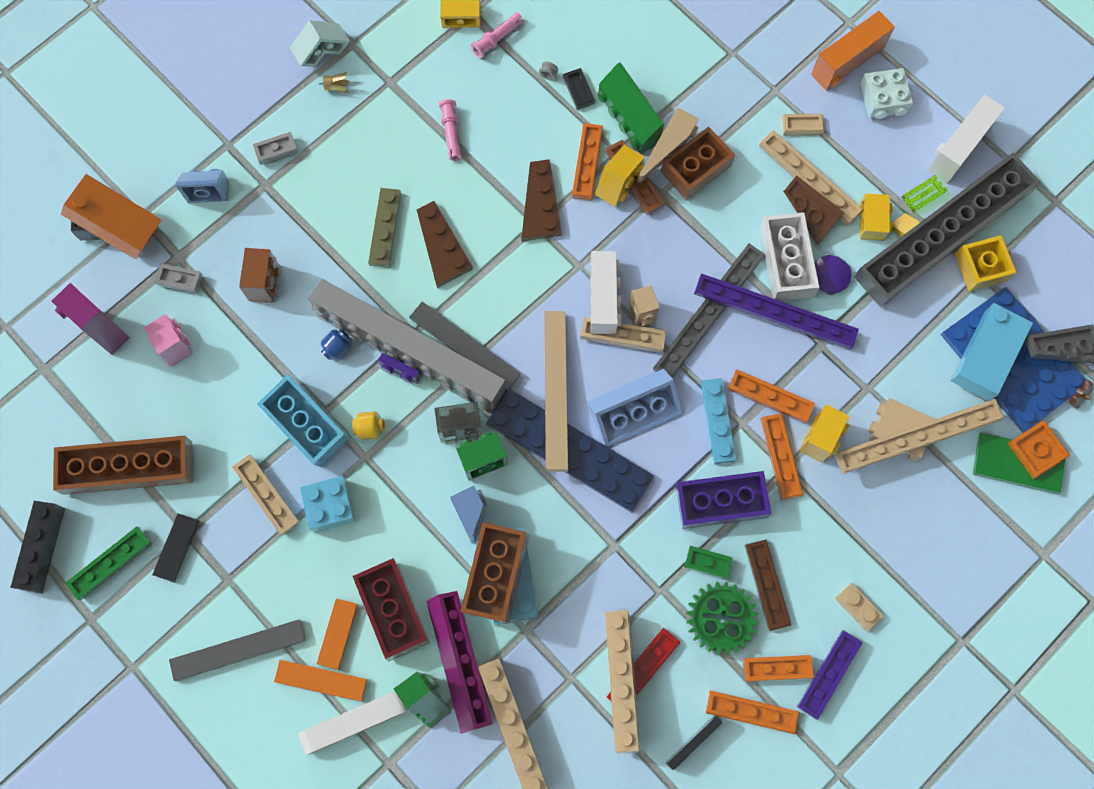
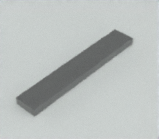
(462, 343)
(237, 650)

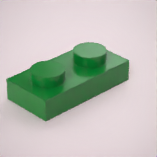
(708, 562)

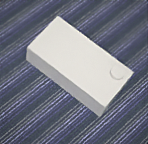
(965, 139)
(789, 257)

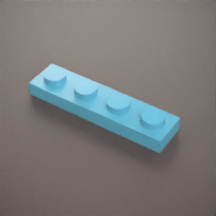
(718, 421)

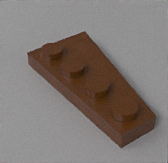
(541, 209)
(443, 248)

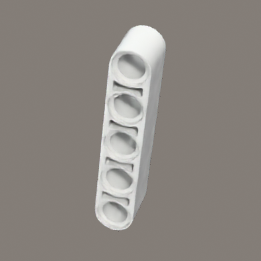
(351, 723)

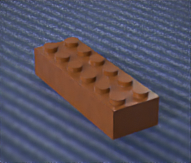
(122, 465)

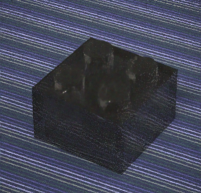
(458, 423)

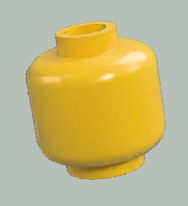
(368, 425)

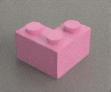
(168, 339)

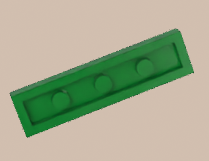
(108, 563)

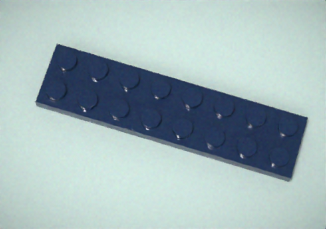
(587, 458)

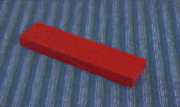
(653, 658)

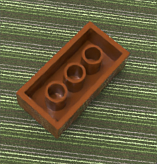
(495, 572)

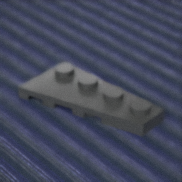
(1067, 344)

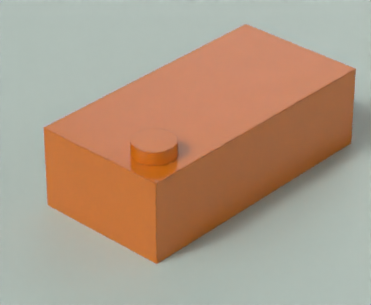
(852, 50)
(110, 216)

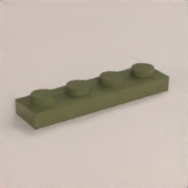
(384, 227)

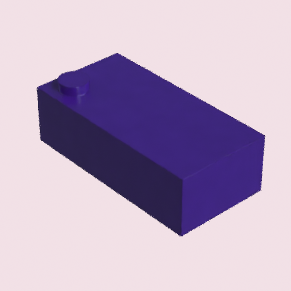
(723, 499)

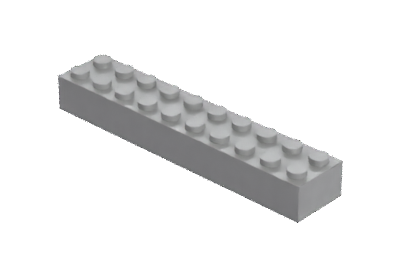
(408, 346)

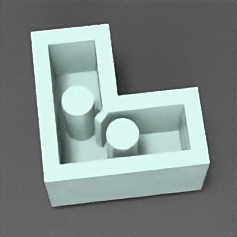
(317, 40)

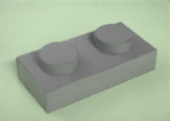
(275, 148)
(178, 278)

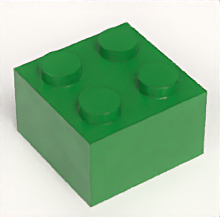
(482, 455)

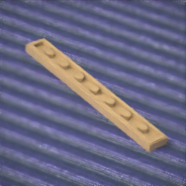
(555, 392)
(919, 436)

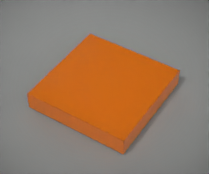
(1038, 449)

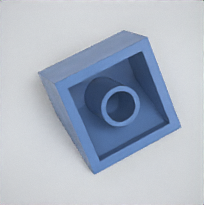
(203, 186)
(470, 509)

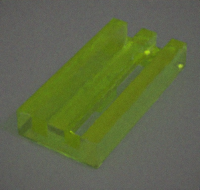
(936, 185)

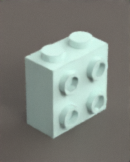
(886, 93)

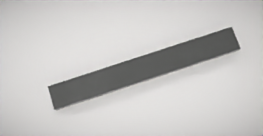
(707, 313)

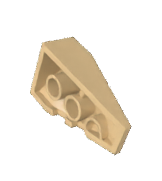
(675, 135)

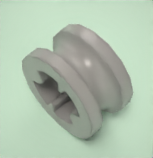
(548, 70)

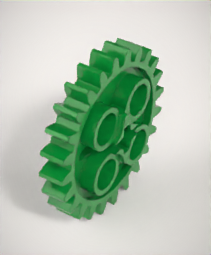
(724, 597)

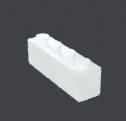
(603, 292)

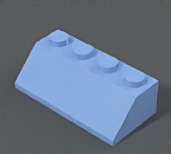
(635, 407)

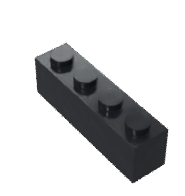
(37, 547)

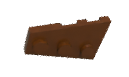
(819, 212)

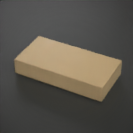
(802, 124)

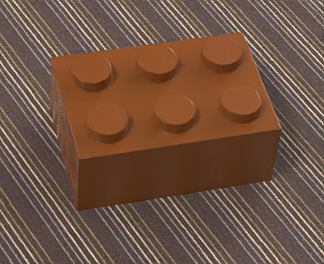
(697, 163)

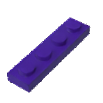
(829, 674)

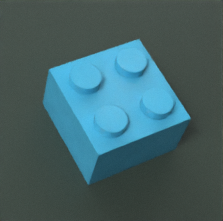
(327, 504)

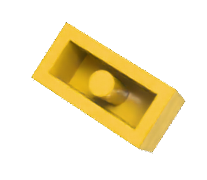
(460, 13)
(875, 216)

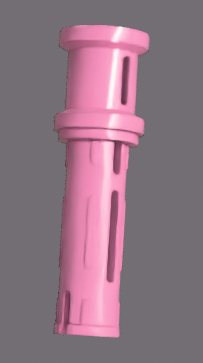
(490, 39)
(450, 121)

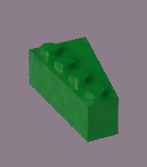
(422, 699)

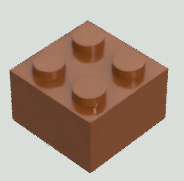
(259, 275)

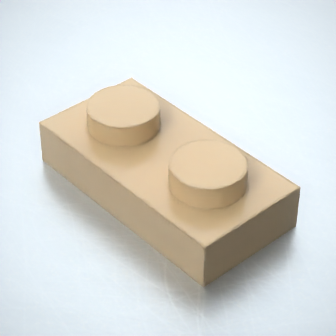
(859, 607)

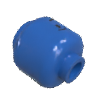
(336, 344)

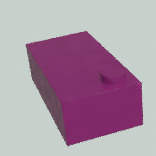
(89, 318)

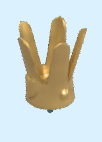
(333, 82)

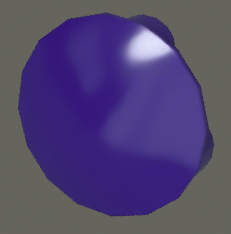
(832, 274)

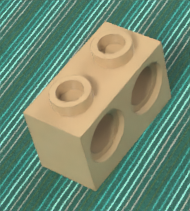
(644, 306)

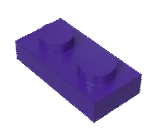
(392, 365)

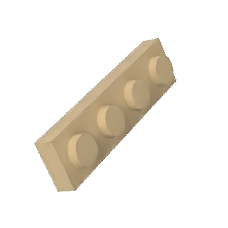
(627, 336)
(266, 495)

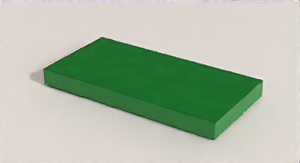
(998, 462)

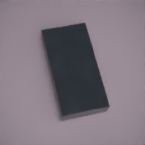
(578, 89)

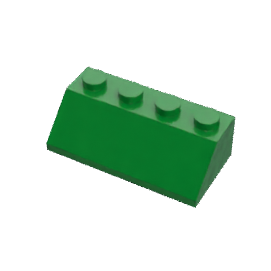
(630, 109)

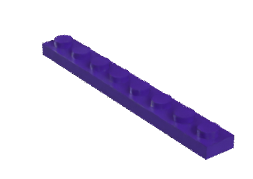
(776, 311)

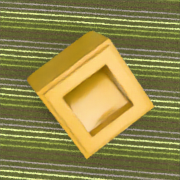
(904, 224)

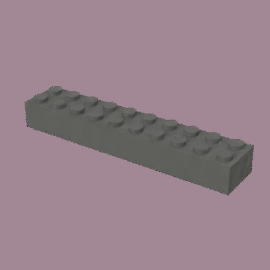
(946, 229)

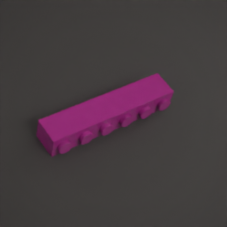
(459, 662)

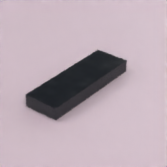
(175, 547)
(701, 735)

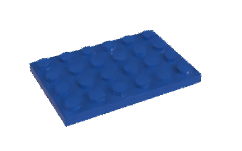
(1033, 384)

